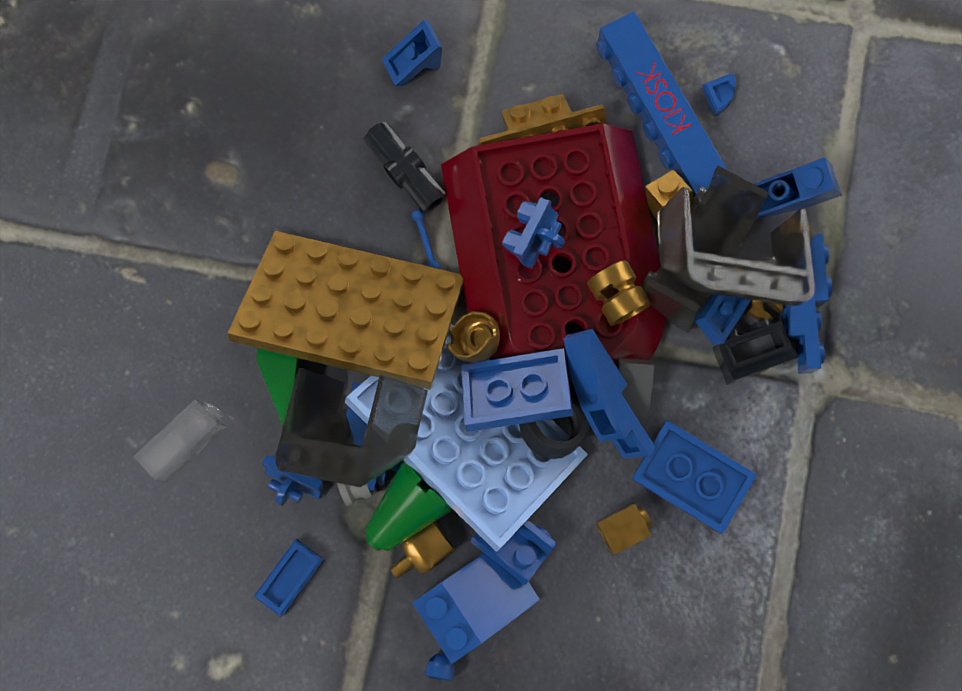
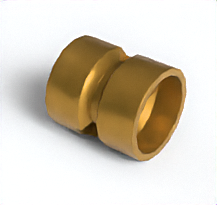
(618, 292)

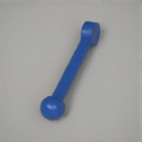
(418, 217)

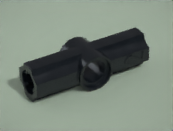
(404, 167)

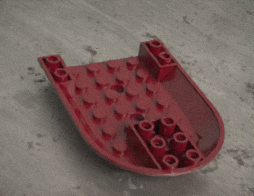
(602, 223)

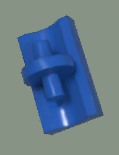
(538, 235)
(285, 490)

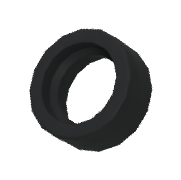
(553, 449)

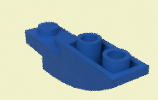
(804, 320)
(599, 394)

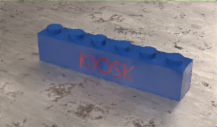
(658, 101)

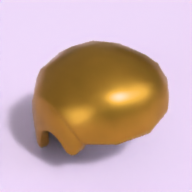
(474, 337)

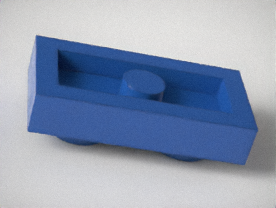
(720, 316)

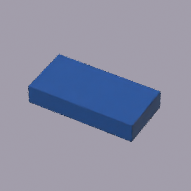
(288, 578)

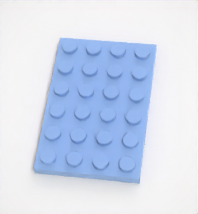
(479, 473)

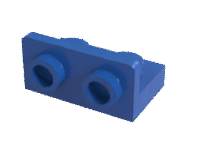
(522, 552)

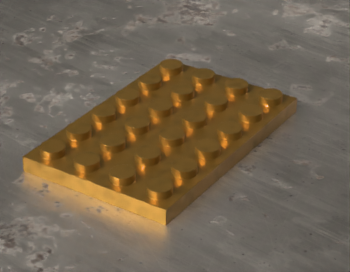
(348, 309)

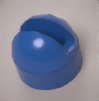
(440, 668)

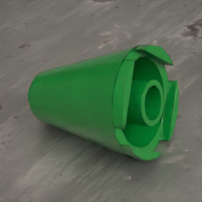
(404, 510)

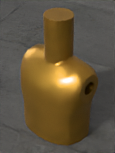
(423, 551)

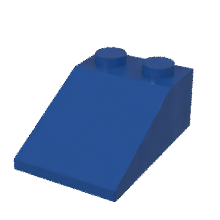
(473, 605)

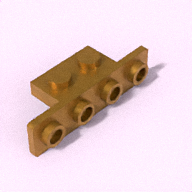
(544, 117)

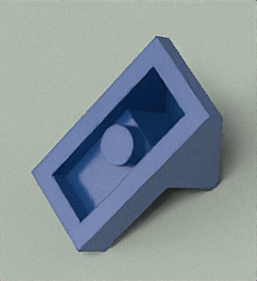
(413, 53)

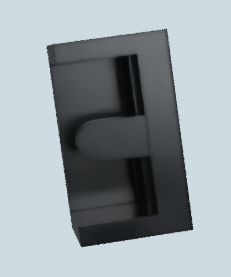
(782, 354)

